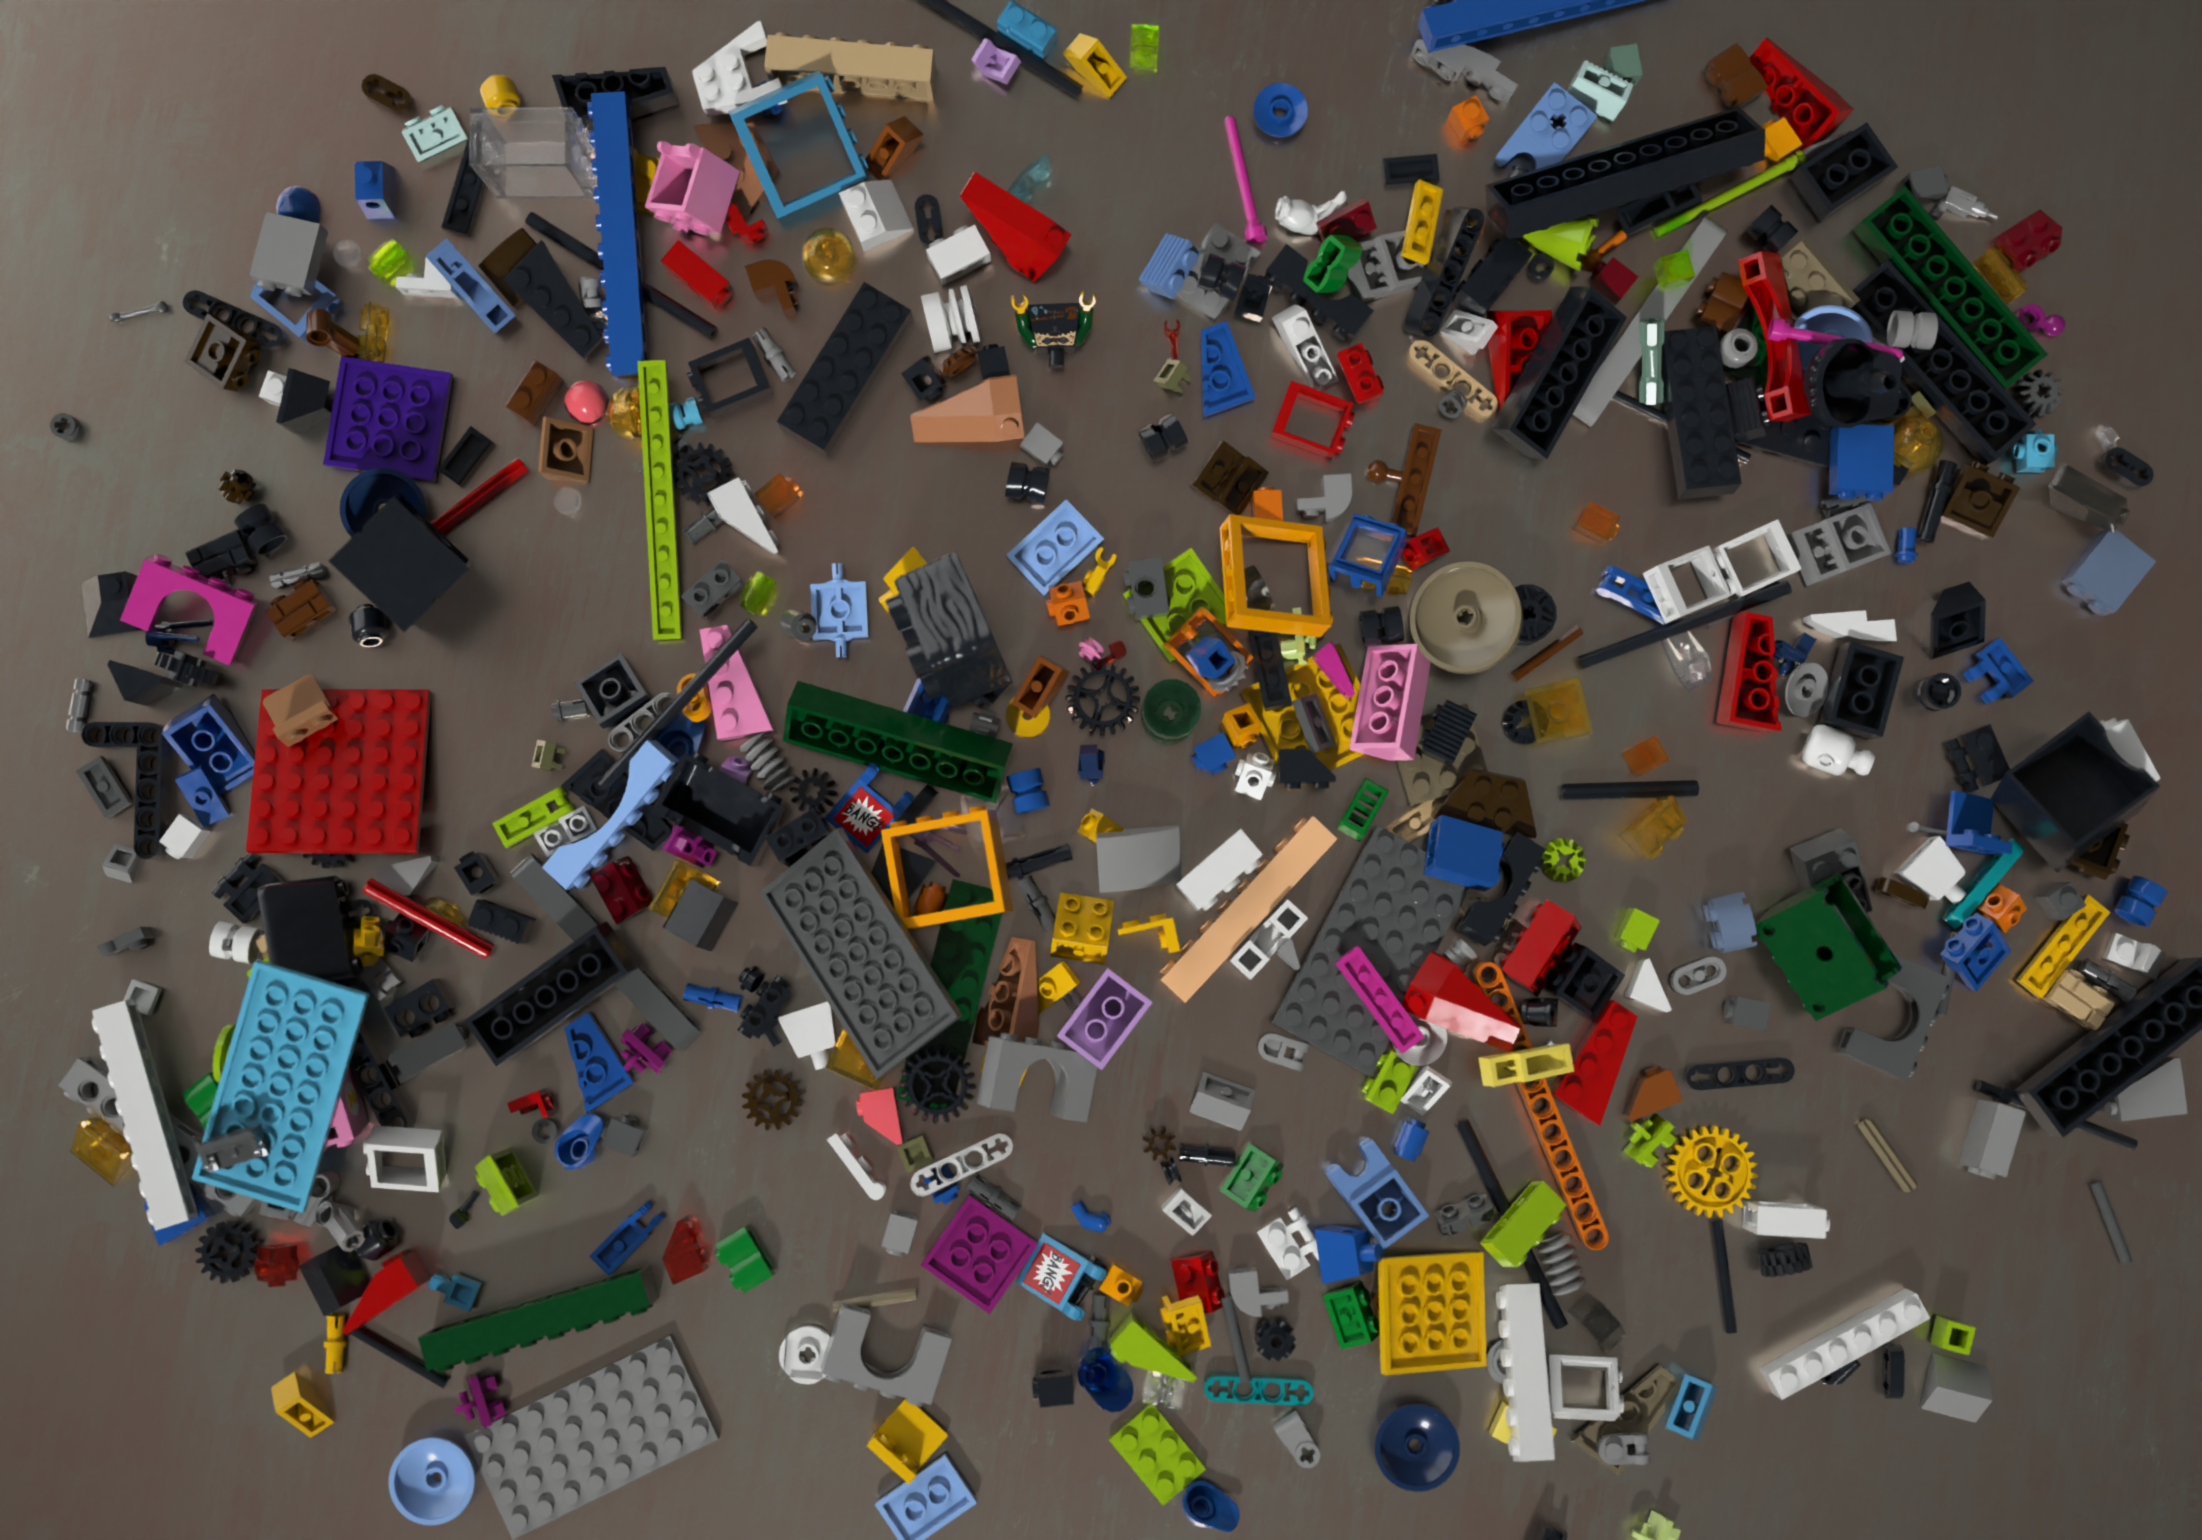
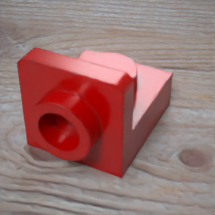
(1425, 548)
(527, 1103)

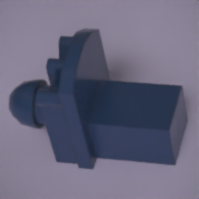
(1792, 656)
(1091, 763)

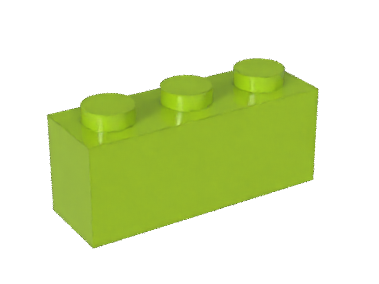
(1523, 1224)

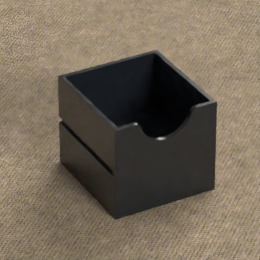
(401, 562)
(2072, 792)

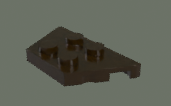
(1490, 802)

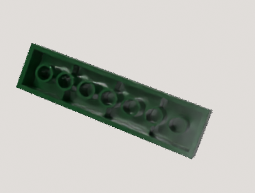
(1950, 285)
(896, 741)
(962, 965)
(537, 1318)

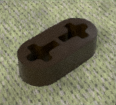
(389, 89)
(1902, 893)

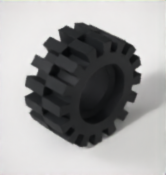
(1784, 1259)

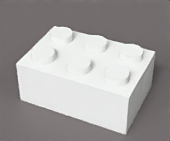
(1219, 871)

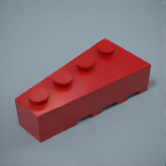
(1749, 676)

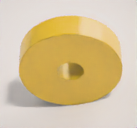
(1024, 727)

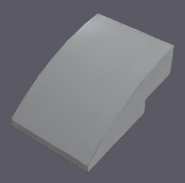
(1383, 270)
(1839, 544)
(1138, 858)

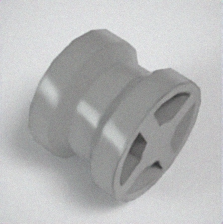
(1461, 954)

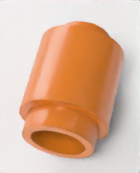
(930, 899)

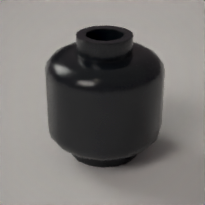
(368, 625)
(379, 1239)

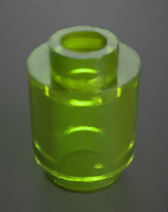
(387, 259)
(757, 592)

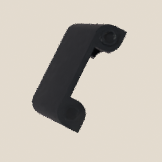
(719, 808)
(308, 930)

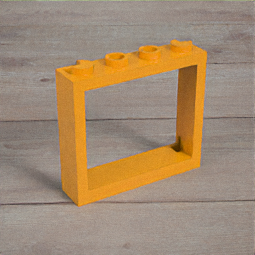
(1234, 578)
(994, 857)

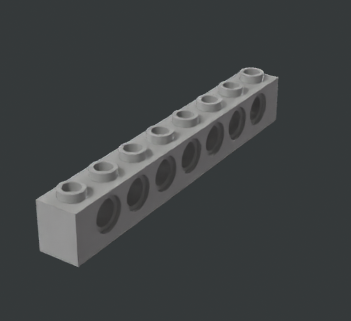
(77, 1088)

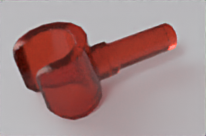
(1172, 335)
(1117, 651)

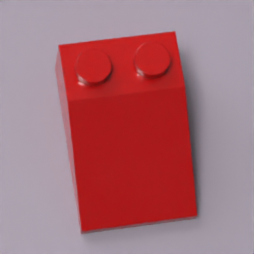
(396, 1280)

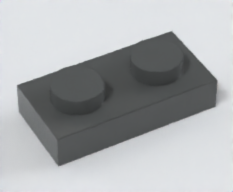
(1313, 723)
(104, 787)

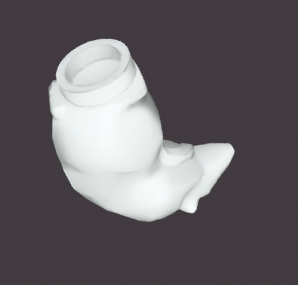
(1302, 217)

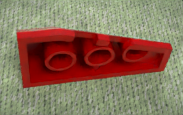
(1799, 95)
(1513, 345)

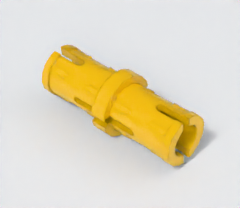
(335, 1344)

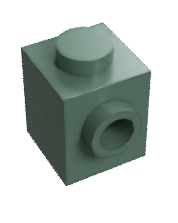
(1624, 63)

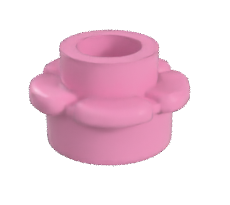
(1090, 650)

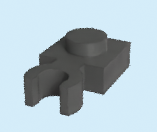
(133, 940)

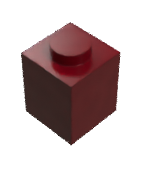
(1613, 279)

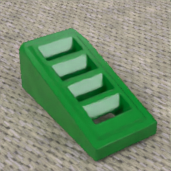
(1353, 830)

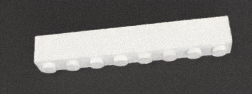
(144, 1114)

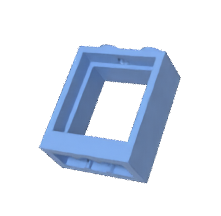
(327, 301)

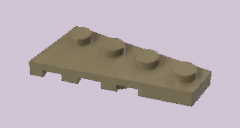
(1642, 1410)

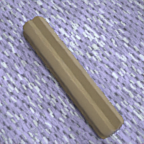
(1887, 1154)

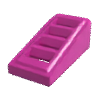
(1333, 668)

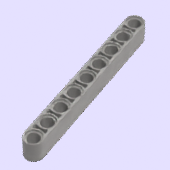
(1658, 304)

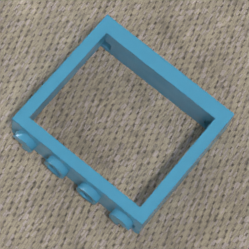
(837, 114)

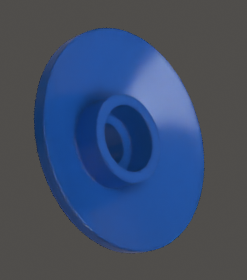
(1285, 98)

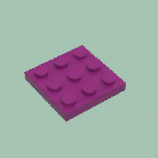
(979, 1254)

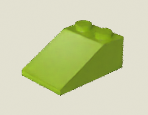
(504, 1181)
(1145, 1349)

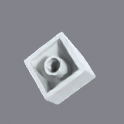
(875, 212)

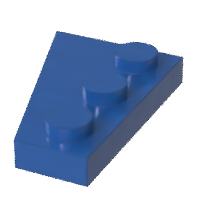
(1223, 372)
(596, 1062)

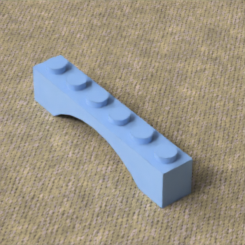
(647, 773)

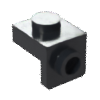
(1253, 297)

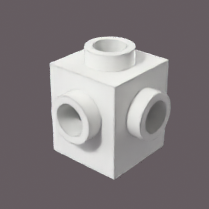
(1255, 774)

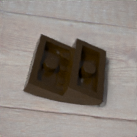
(504, 260)
(1229, 478)

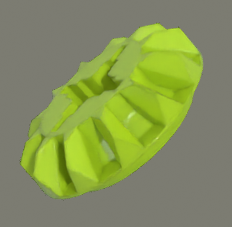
(1576, 861)

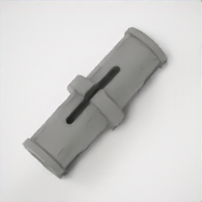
(774, 354)

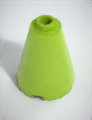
(1566, 240)

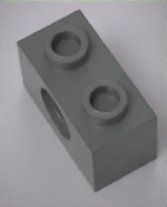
(1152, 572)

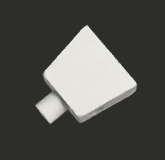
(1933, 871)
(811, 1032)

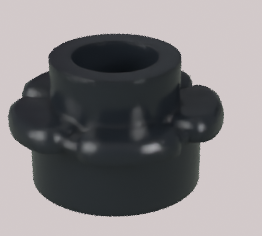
(751, 979)

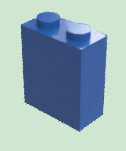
(1861, 462)
(1463, 853)

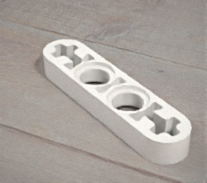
(961, 1164)

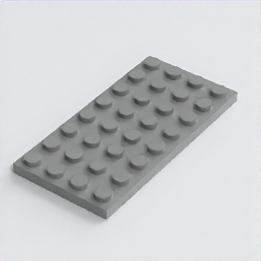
(592, 1436)

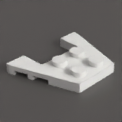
(724, 77)

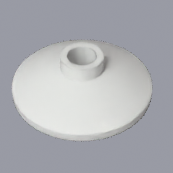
(1429, 1047)

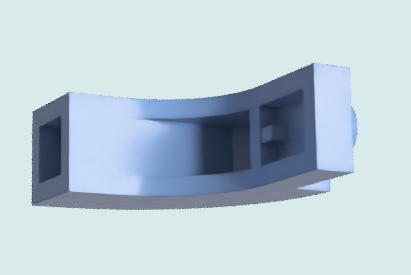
(470, 285)

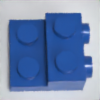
(1976, 951)

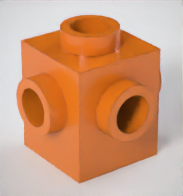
(1068, 603)
(2002, 907)

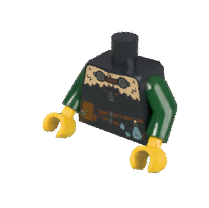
(1054, 327)

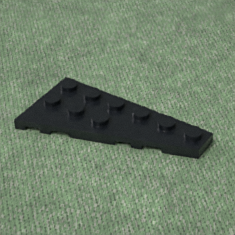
(1804, 441)

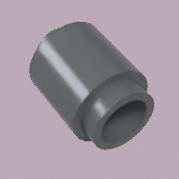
(798, 624)

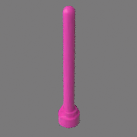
(1255, 231)
(1780, 330)

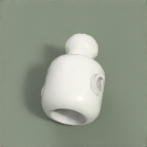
(1835, 751)

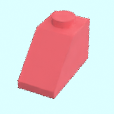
(882, 1112)

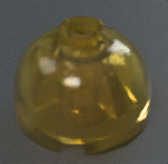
(829, 255)
(624, 413)
(1917, 443)

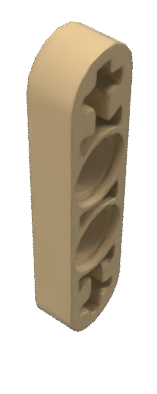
(1455, 375)

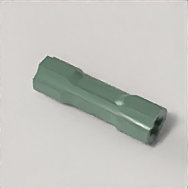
(1651, 339)

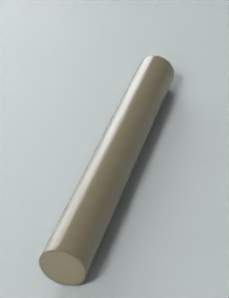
(879, 1299)

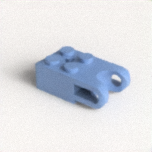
(1538, 138)
(1373, 1187)

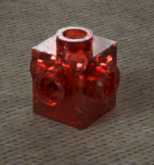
(276, 1264)

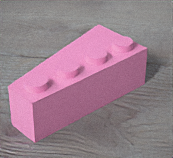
(733, 692)

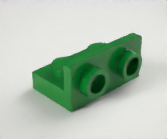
(1252, 1178)
(1352, 1315)

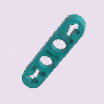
(1982, 885)
(1258, 1384)

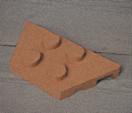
(726, 144)

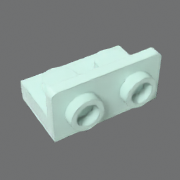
(433, 133)

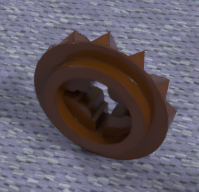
(958, 361)

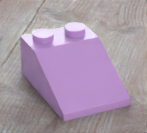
(1104, 1019)

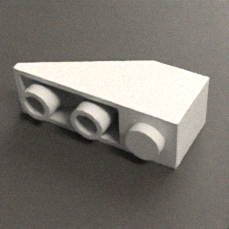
(1305, 347)
(736, 508)

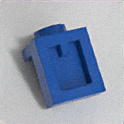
(947, 1193)

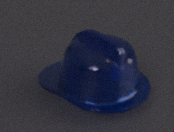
(1105, 1380)

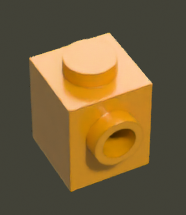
(1779, 141)
(1241, 726)
(1121, 1284)

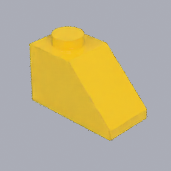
(1095, 64)
(301, 1405)

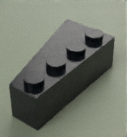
(647, 87)

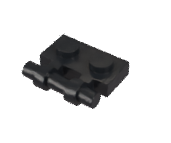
(1986, 756)
(244, 900)

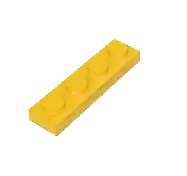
(2062, 947)

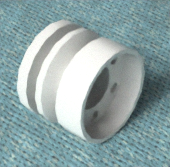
(951, 318)

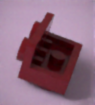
(1353, 221)
(2030, 240)
(622, 889)

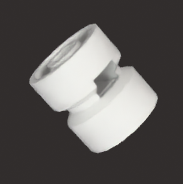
(231, 941)

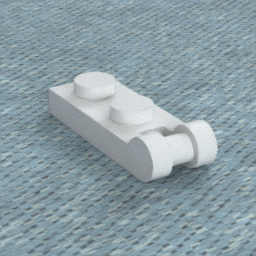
(857, 1165)

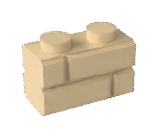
(2079, 1000)

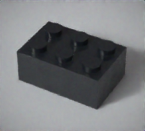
(1843, 171)
(1861, 690)

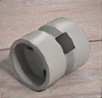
(1909, 329)

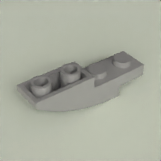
(1473, 63)

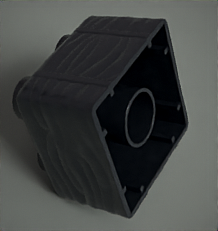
(947, 632)

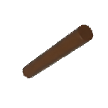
(1546, 653)

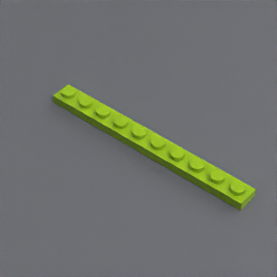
(659, 499)

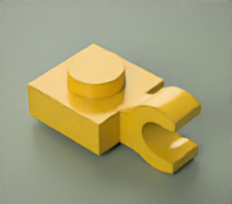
(1094, 579)

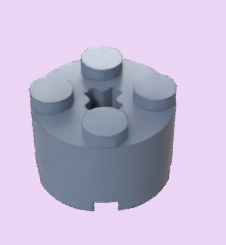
(1731, 923)

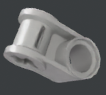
(1295, 1436)

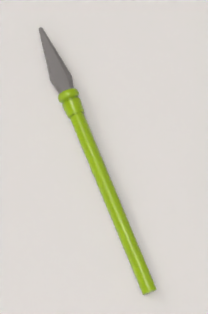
(1788, 164)

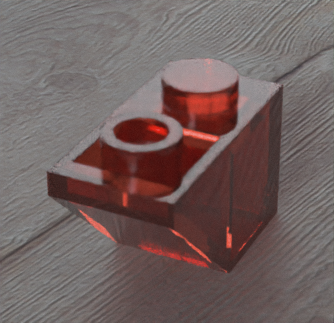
(683, 1253)

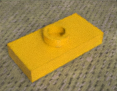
(1055, 985)

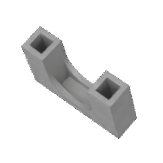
(1009, 1058)
(914, 1381)

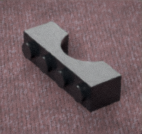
(1343, 315)
(1519, 861)

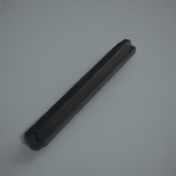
(1624, 790)

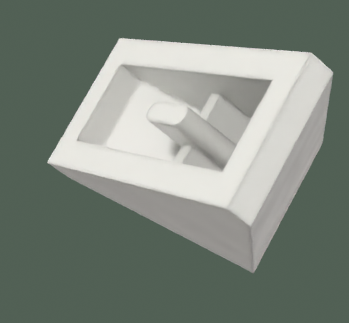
(1646, 987)
(1425, 1089)
(1186, 1210)

